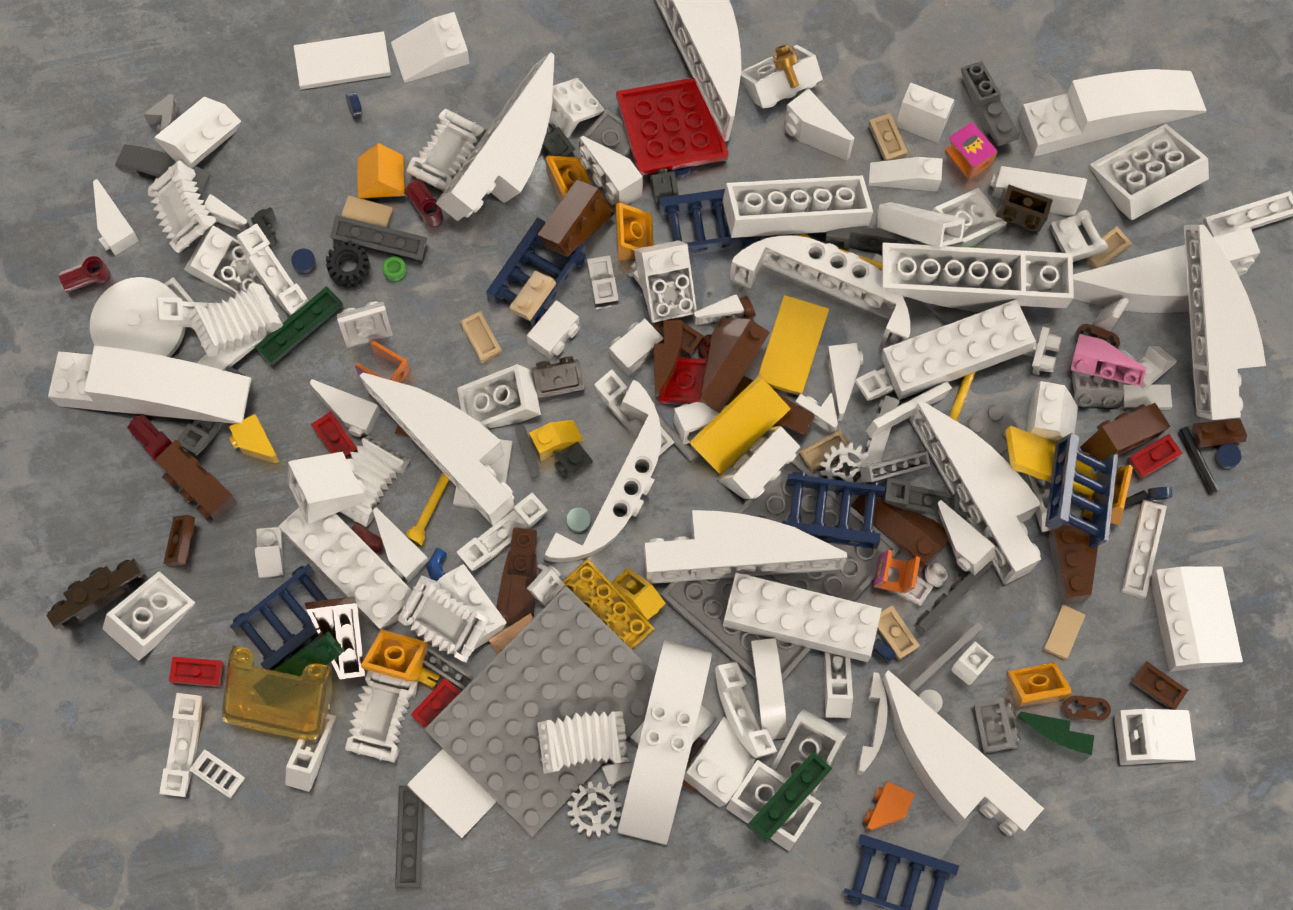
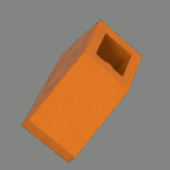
(890, 808)

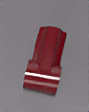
(424, 202)
(82, 274)
(151, 439)

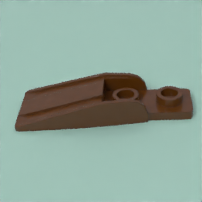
(795, 419)
(518, 573)

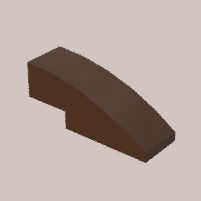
(667, 354)

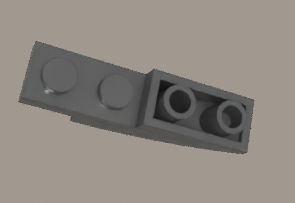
(987, 104)

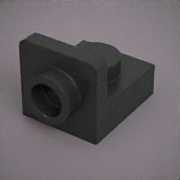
(557, 143)
(664, 184)
(263, 219)
(572, 461)

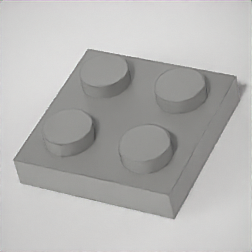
(991, 425)

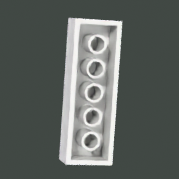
(796, 206)
(958, 349)
(349, 566)
(802, 617)

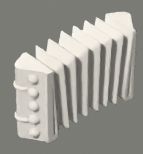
(448, 150)
(179, 206)
(235, 321)
(375, 467)
(443, 619)
(379, 716)
(582, 740)

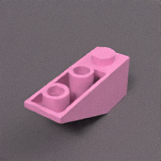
(1103, 360)

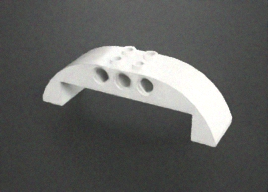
(829, 271)
(643, 453)
(665, 742)

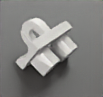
(1046, 342)

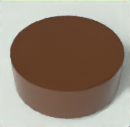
(749, 311)

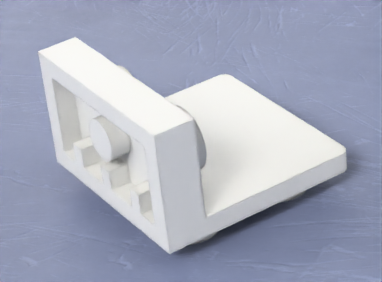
(571, 105)

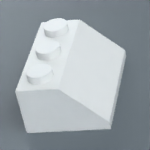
(769, 85)
(198, 131)
(760, 463)
(467, 590)
(757, 790)

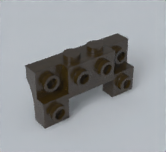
(94, 592)

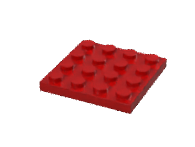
(670, 126)

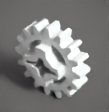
(844, 457)
(606, 807)

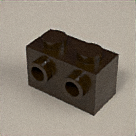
(1024, 208)

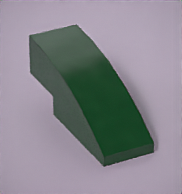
(1056, 734)

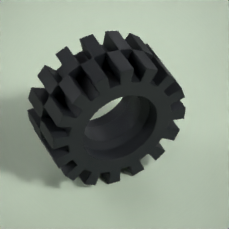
(354, 275)

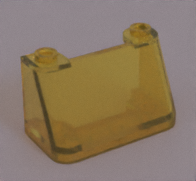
(276, 699)

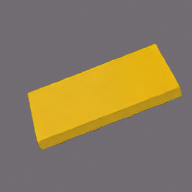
(793, 345)
(740, 425)
(1035, 457)
(608, 604)

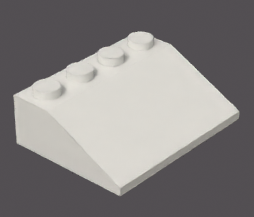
(1150, 171)
(1195, 617)

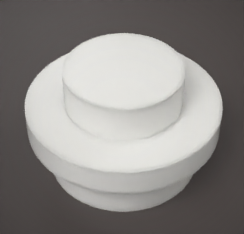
(935, 574)

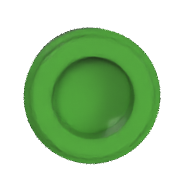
(394, 268)

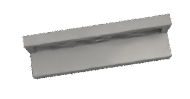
(938, 653)

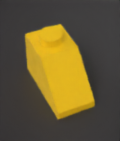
(554, 438)
(252, 439)
(639, 593)

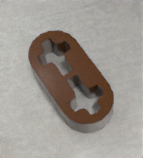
(1097, 333)
(1086, 714)

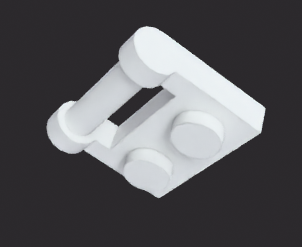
(1071, 240)

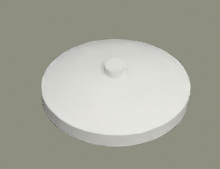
(128, 318)

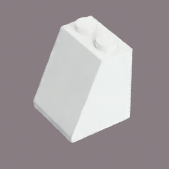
(924, 112)
(1052, 412)
(324, 485)

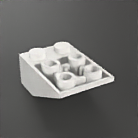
(611, 171)
(222, 262)
(666, 280)
(1153, 736)

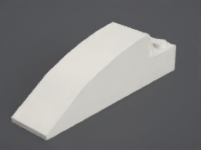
(712, 51)
(1109, 107)
(507, 149)
(977, 276)
(1158, 279)
(1221, 327)
(148, 386)
(451, 440)
(986, 478)
(737, 544)
(952, 767)

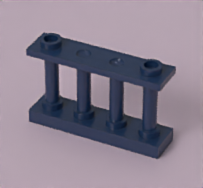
(694, 204)
(524, 252)
(1062, 493)
(841, 534)
(292, 642)
(893, 856)

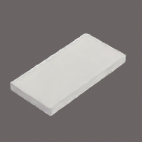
(342, 60)

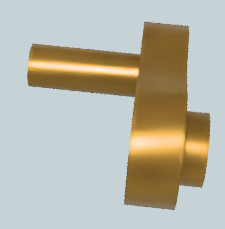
(784, 59)

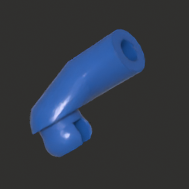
(434, 565)

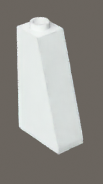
(1062, 189)
(920, 224)

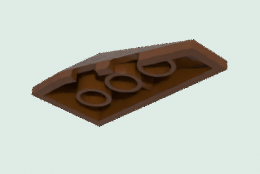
(730, 354)
(907, 529)

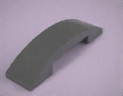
(155, 163)
(863, 238)
(200, 433)
(919, 499)

